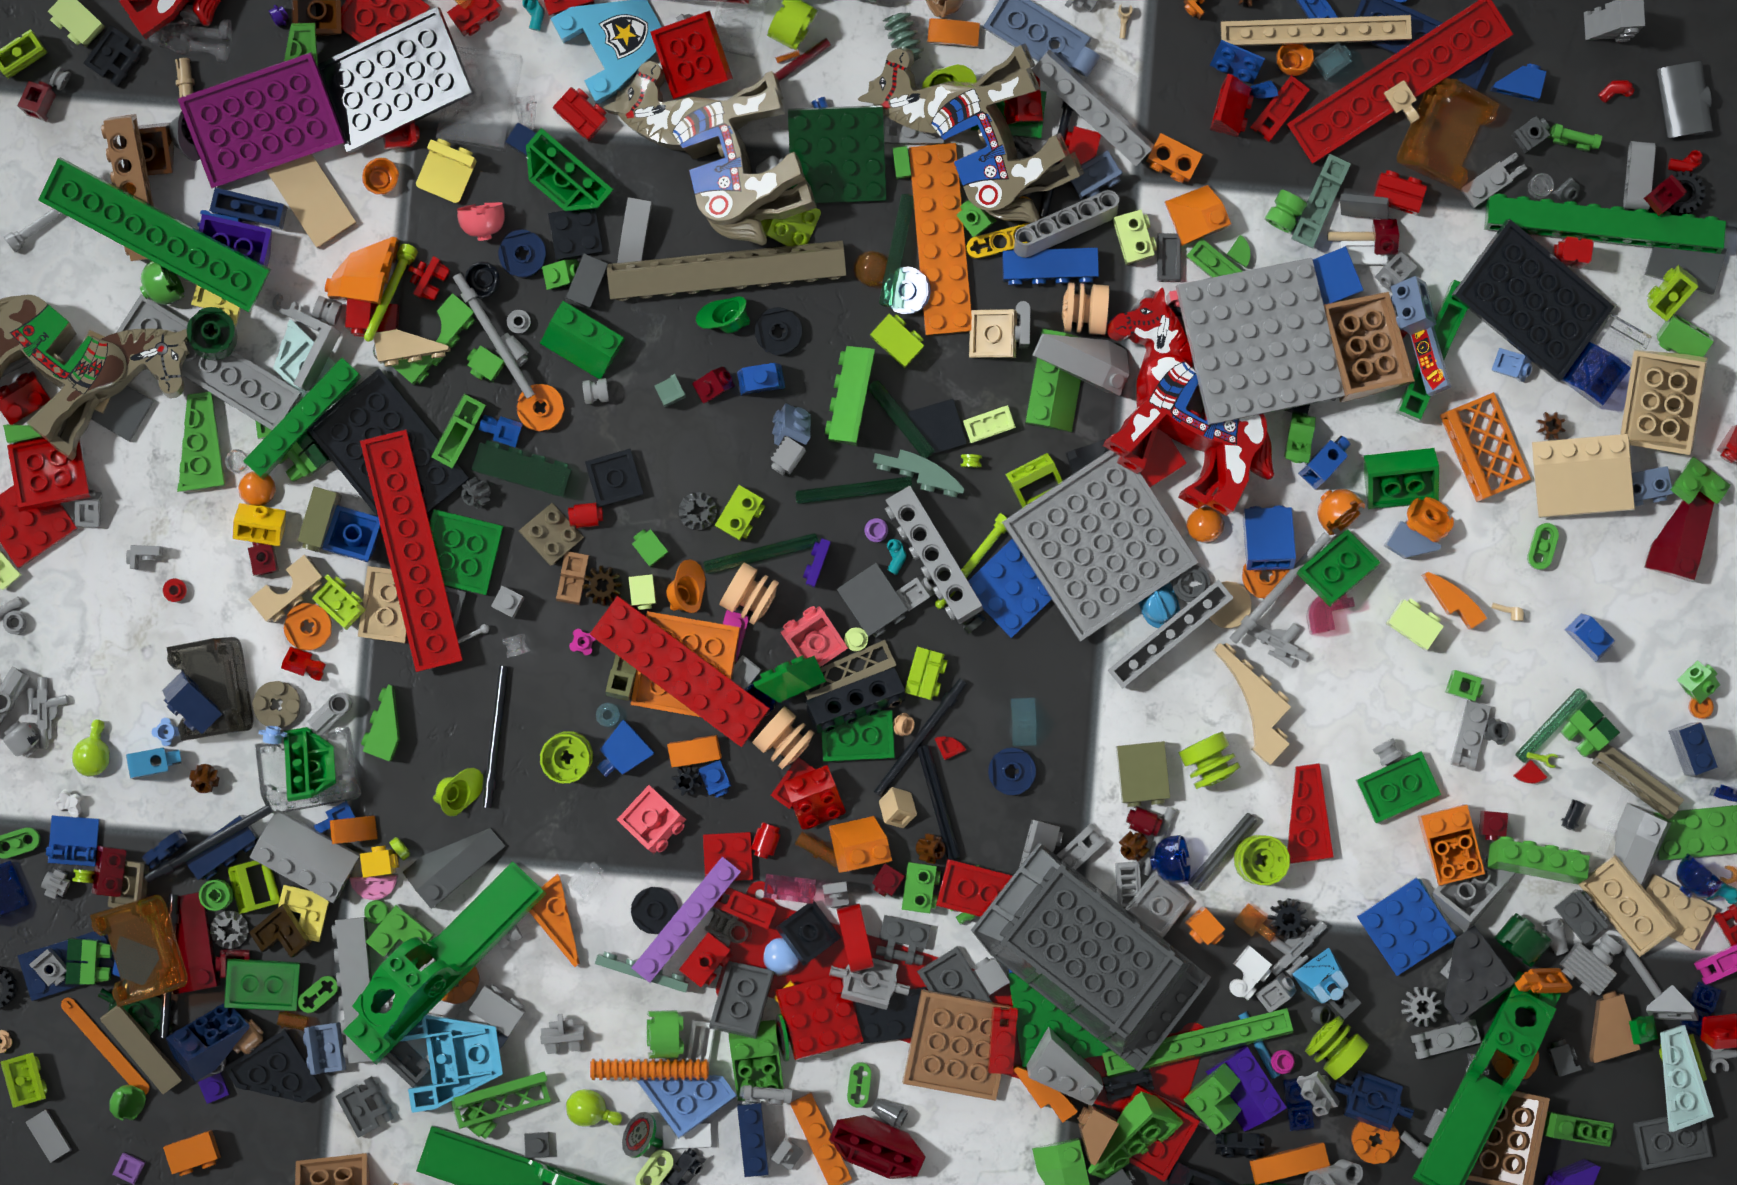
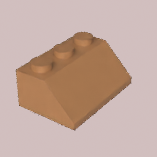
(1096, 1131)
(334, 1171)

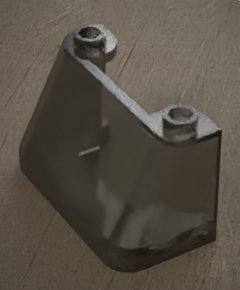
(221, 674)

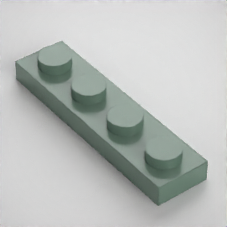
(610, 961)

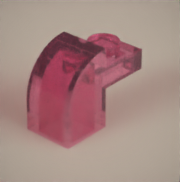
(1320, 615)
(789, 888)

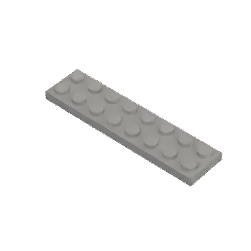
(230, 378)

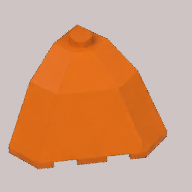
(364, 273)

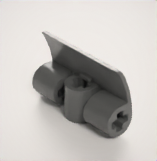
(1685, 99)

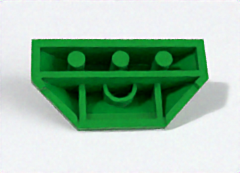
(563, 175)
(308, 764)

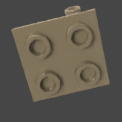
(551, 534)

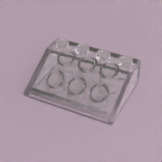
(487, 114)

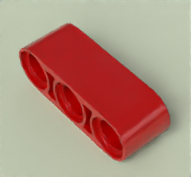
(855, 938)

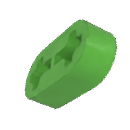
(322, 998)
(865, 1085)

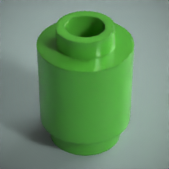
(482, 1129)

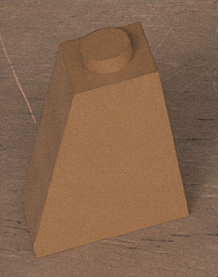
(1611, 1028)

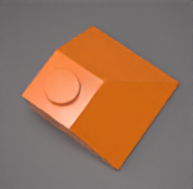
(1197, 214)

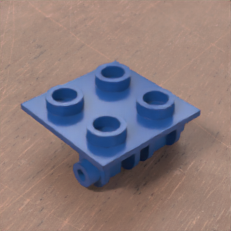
(1237, 61)
(73, 840)

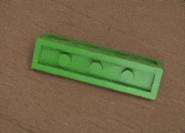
(498, 1091)

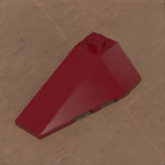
(1682, 540)
(195, 945)

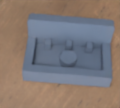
(1098, 173)
(791, 423)
(324, 1048)

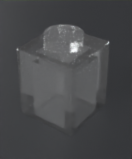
(586, 879)

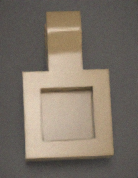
(1400, 99)

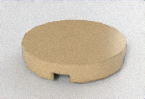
(1236, 609)

